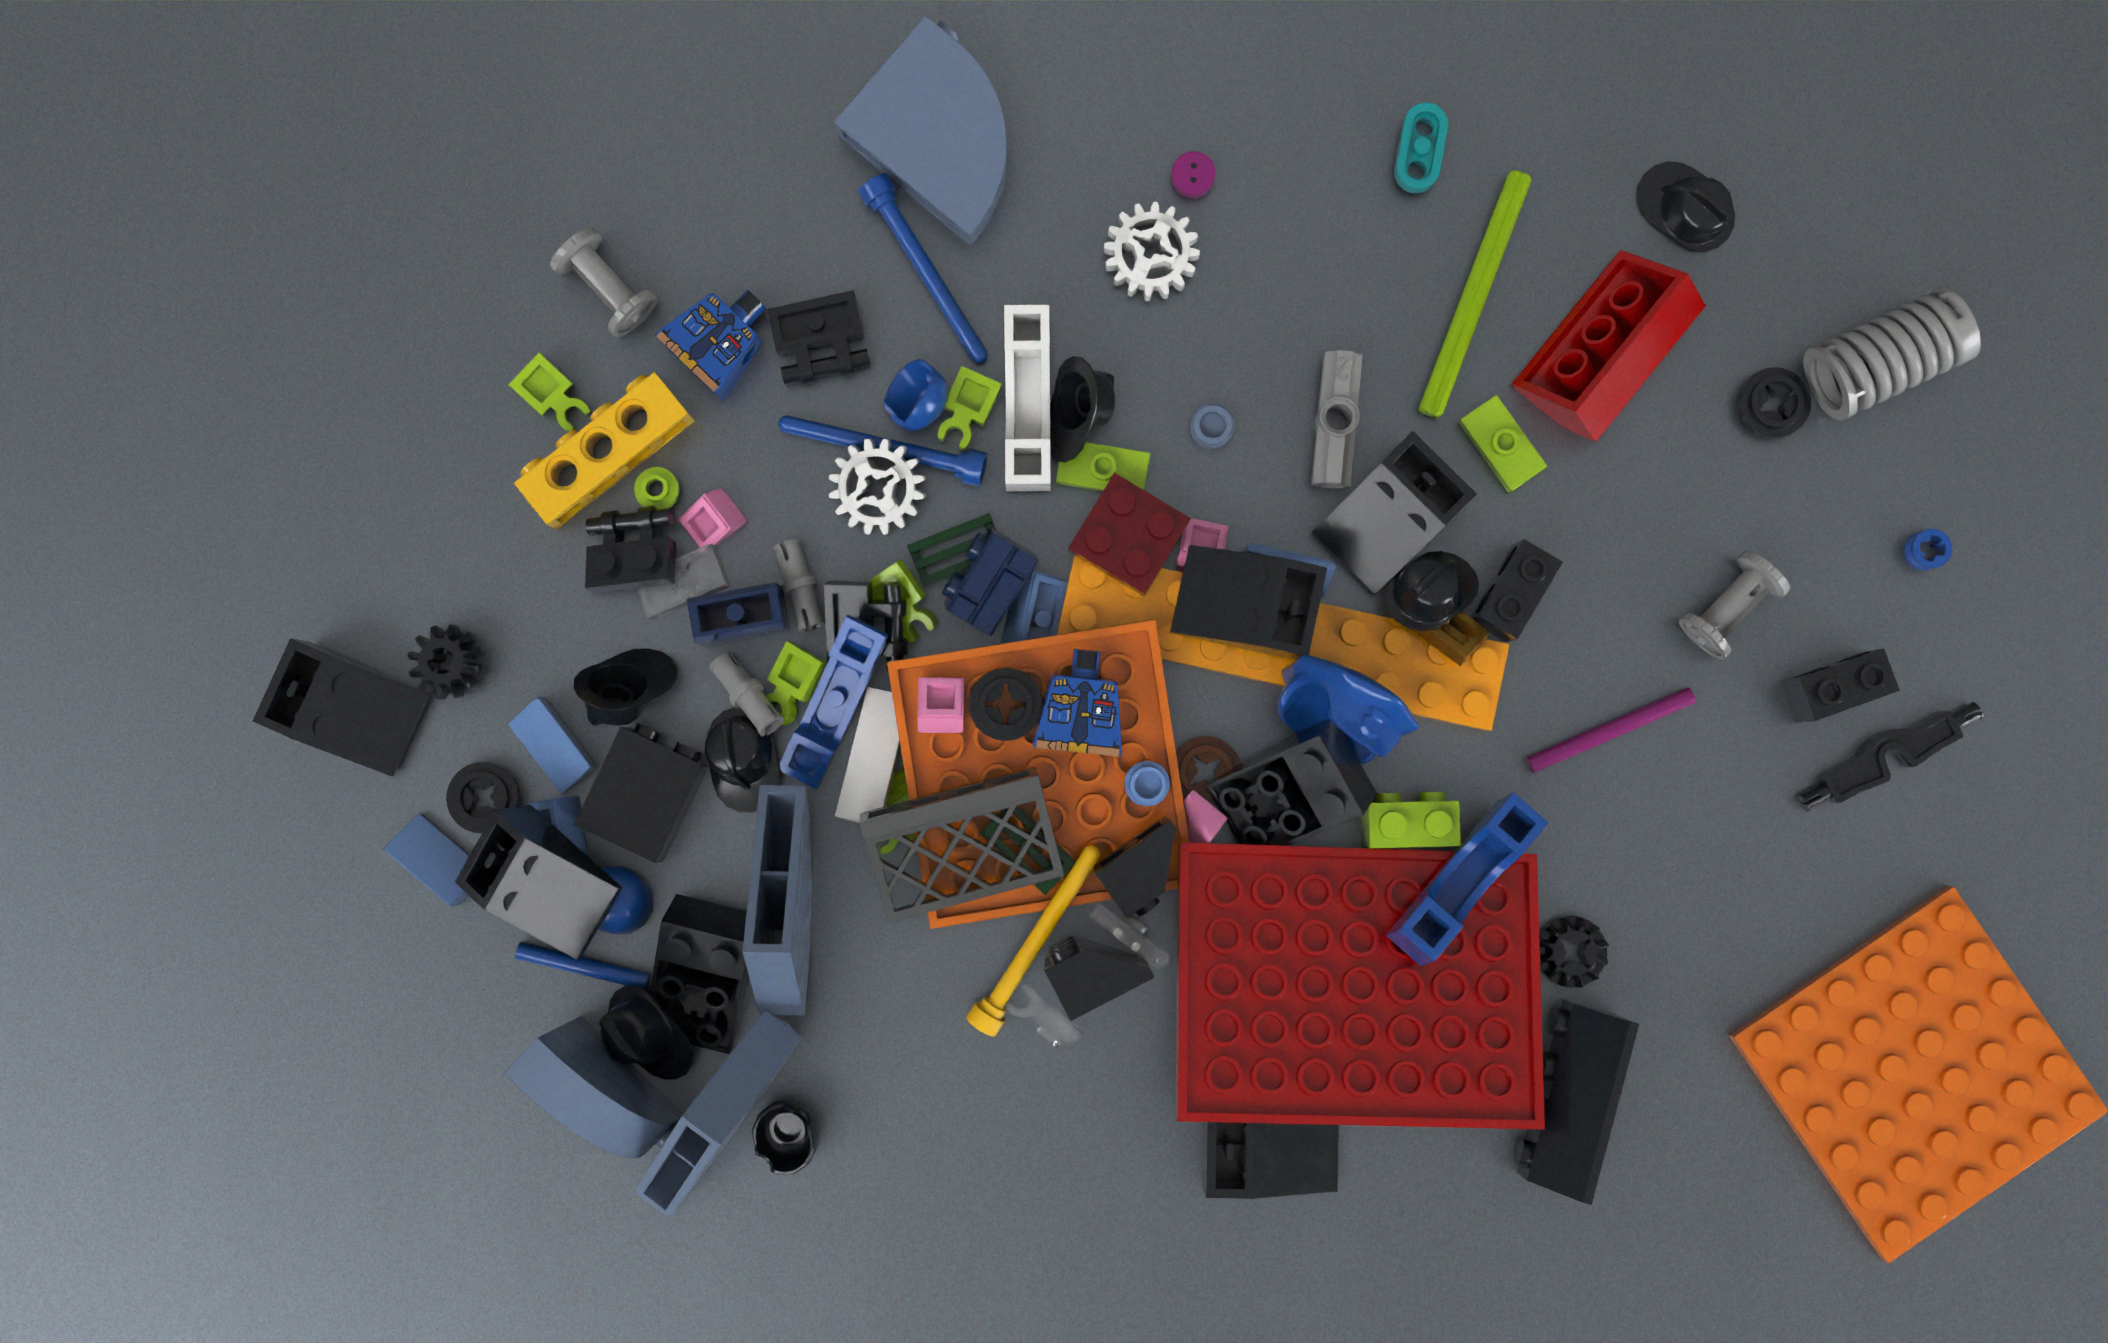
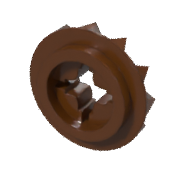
(1207, 750)

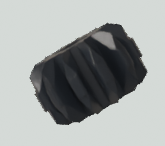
(459, 670)

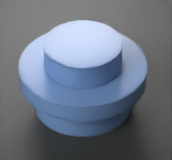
(1146, 783)

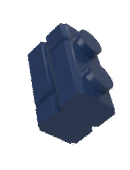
(989, 580)
(738, 614)

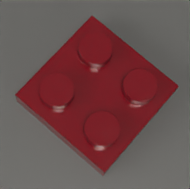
(1129, 534)

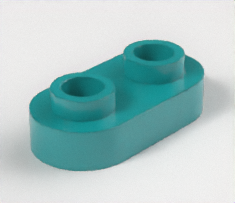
(1419, 149)

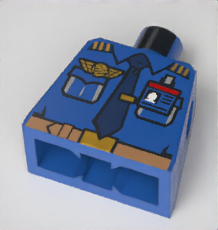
(715, 340)
(1080, 710)

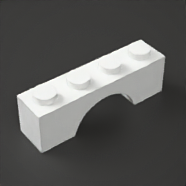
(1027, 398)

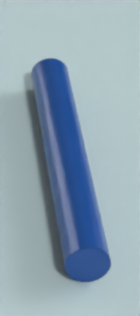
(582, 966)

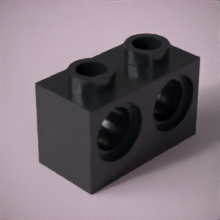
(1516, 590)
(1840, 685)

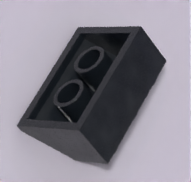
(1092, 974)

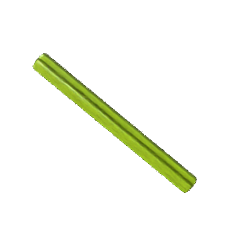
(1475, 294)

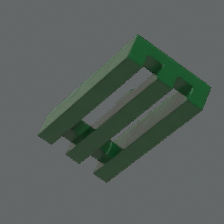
(939, 538)
(1067, 860)

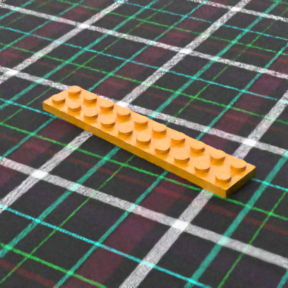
(1360, 640)

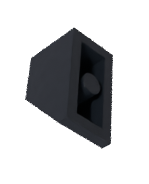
(1139, 869)

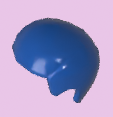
(916, 396)
(632, 904)

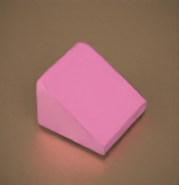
(712, 518)
(1201, 534)
(940, 704)
(1201, 818)

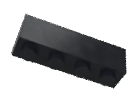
(1581, 1099)

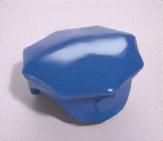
(1355, 703)

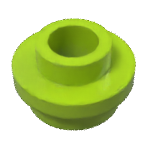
(670, 488)

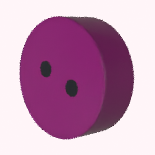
(1193, 174)

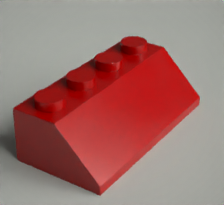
(1610, 343)

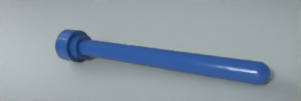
(879, 195)
(966, 465)

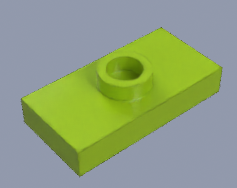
(1502, 444)
(1098, 463)

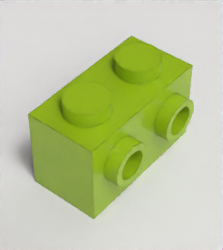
(1411, 823)

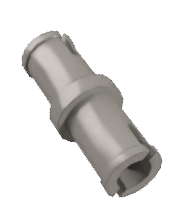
(799, 585)
(746, 693)

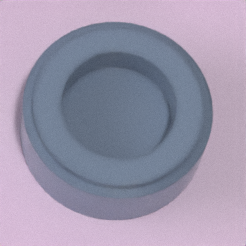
(1212, 426)

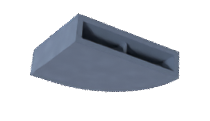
(934, 128)
(780, 901)
(593, 1092)
(717, 1113)

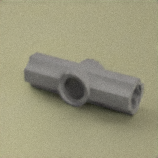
(1337, 392)

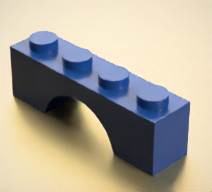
(1449, 897)

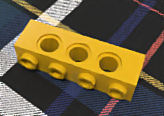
(629, 449)

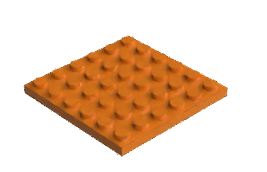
(1079, 789)
(1918, 1073)

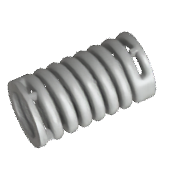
(1897, 353)

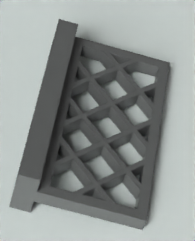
(949, 807)

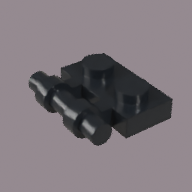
(817, 324)
(630, 563)
(856, 600)

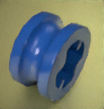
(1940, 541)

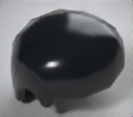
(786, 1136)

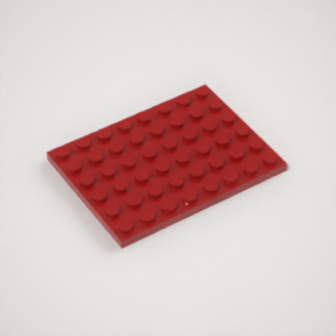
(1320, 1019)

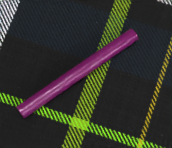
(1610, 730)

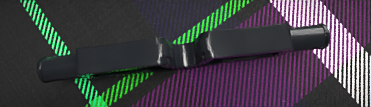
(1869, 764)

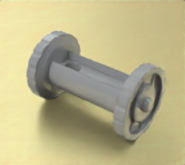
(580, 255)
(1734, 604)

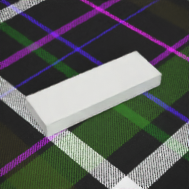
(871, 758)

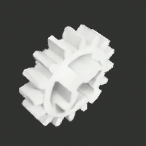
(1135, 244)
(865, 469)

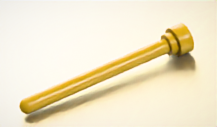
(989, 1012)

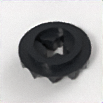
(1778, 383)
(989, 718)
(462, 798)
(1552, 951)

